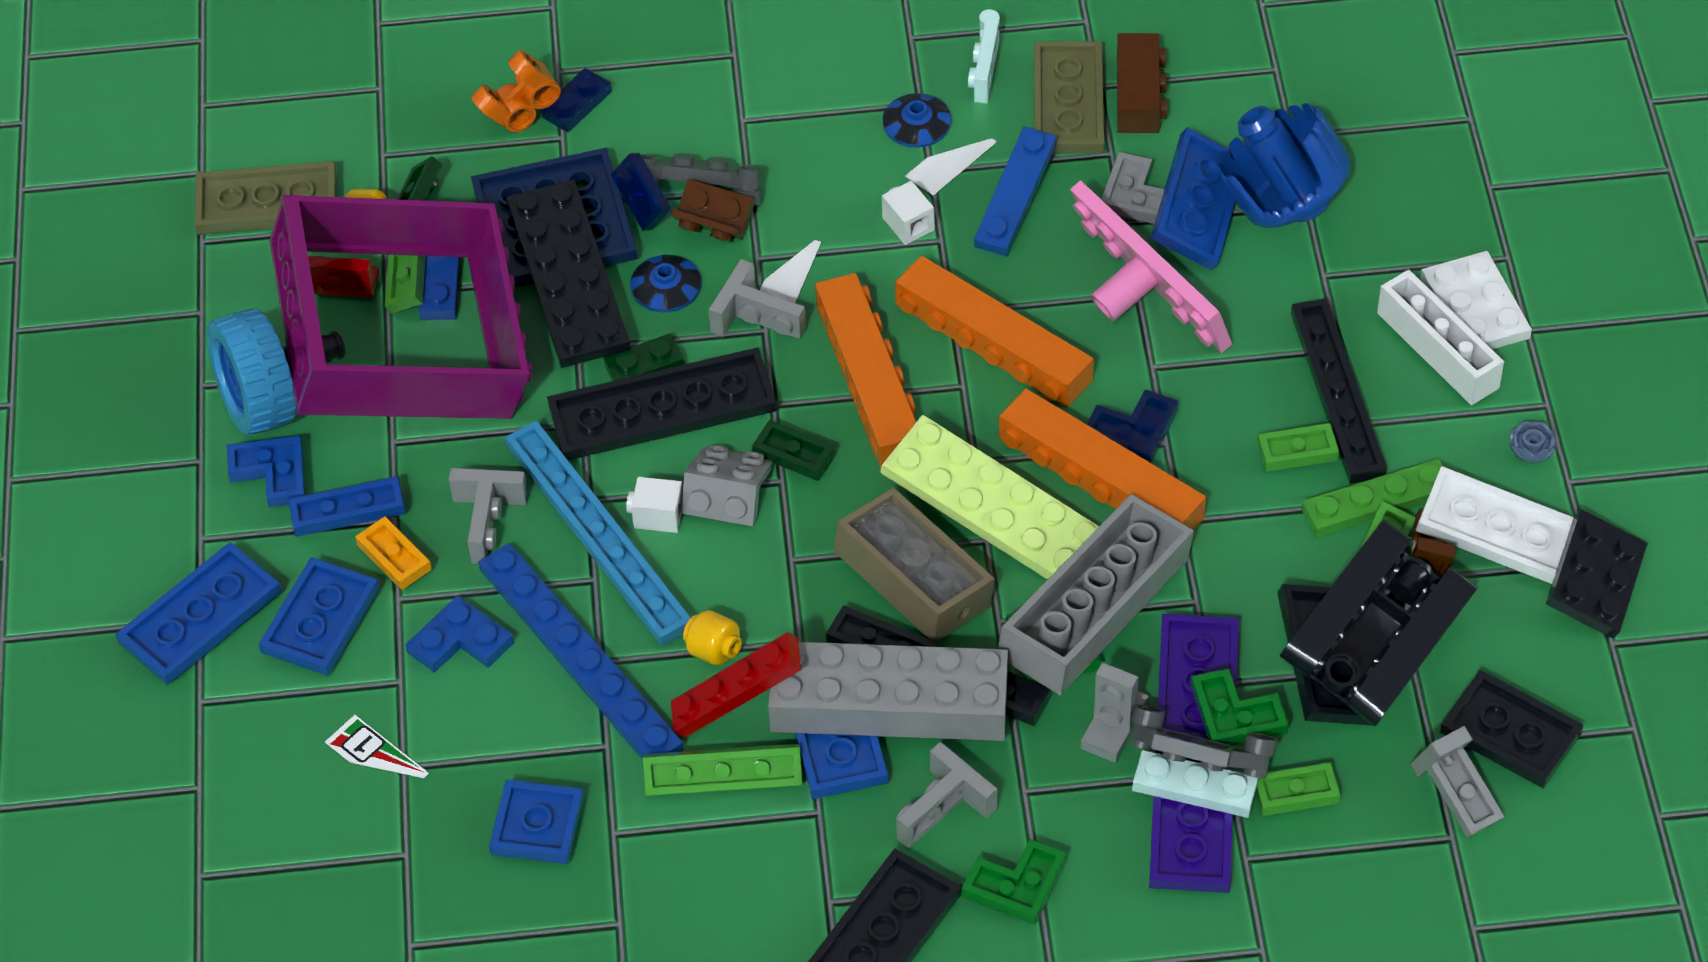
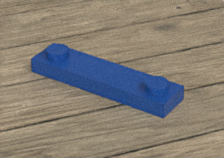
(1015, 191)
(440, 288)

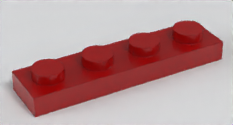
(736, 685)

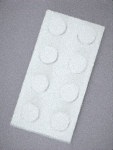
(1495, 524)

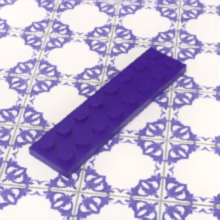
(1187, 840)

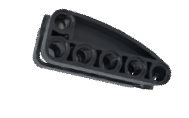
(1377, 624)

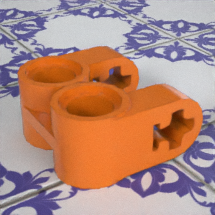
(514, 104)

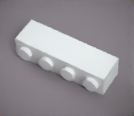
(1440, 337)

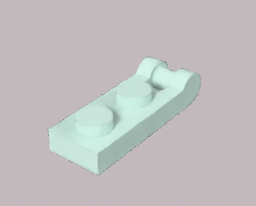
(985, 55)

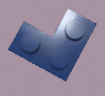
(274, 459)
(455, 628)

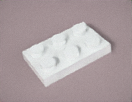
(1479, 298)

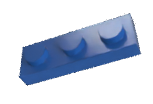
(346, 506)

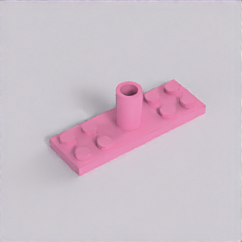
(1143, 272)

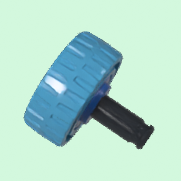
(255, 369)

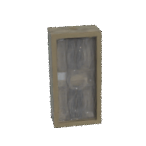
(913, 565)

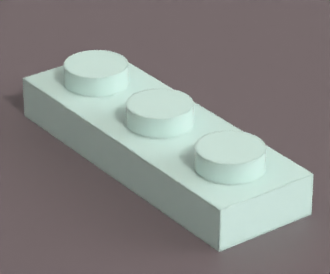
(1194, 785)

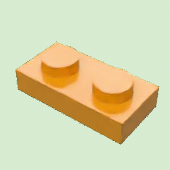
(393, 553)

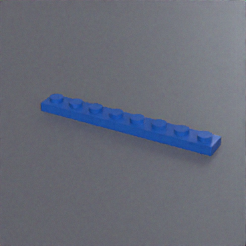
(578, 653)

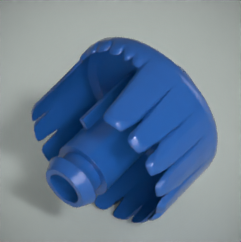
(1286, 167)

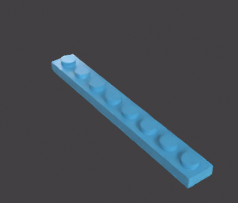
(598, 532)

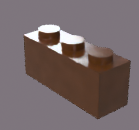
(1140, 83)

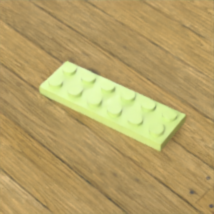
(987, 497)

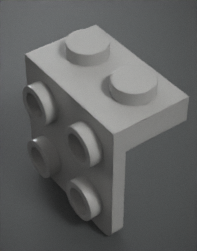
(724, 485)

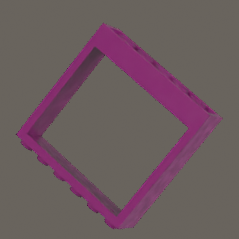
(398, 229)

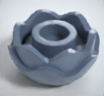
(1532, 432)

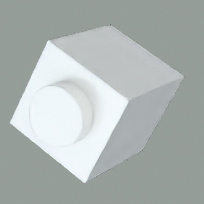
(908, 212)
(656, 504)

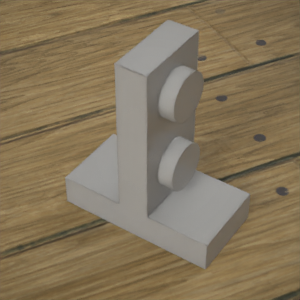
(743, 301)
(488, 492)
(1113, 710)
(1459, 782)
(954, 784)

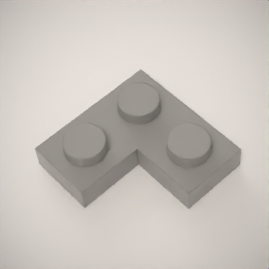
(1127, 189)

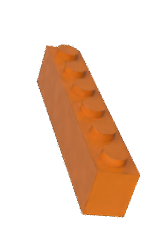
(994, 331)
(866, 362)
(1093, 460)

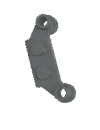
(713, 171)
(1212, 754)

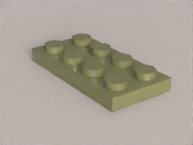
(1070, 94)
(253, 195)

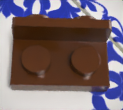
(713, 209)

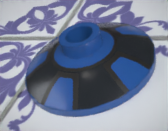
(917, 120)
(665, 283)

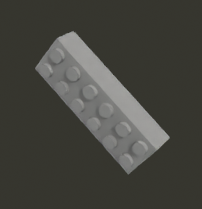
(1095, 594)
(894, 692)

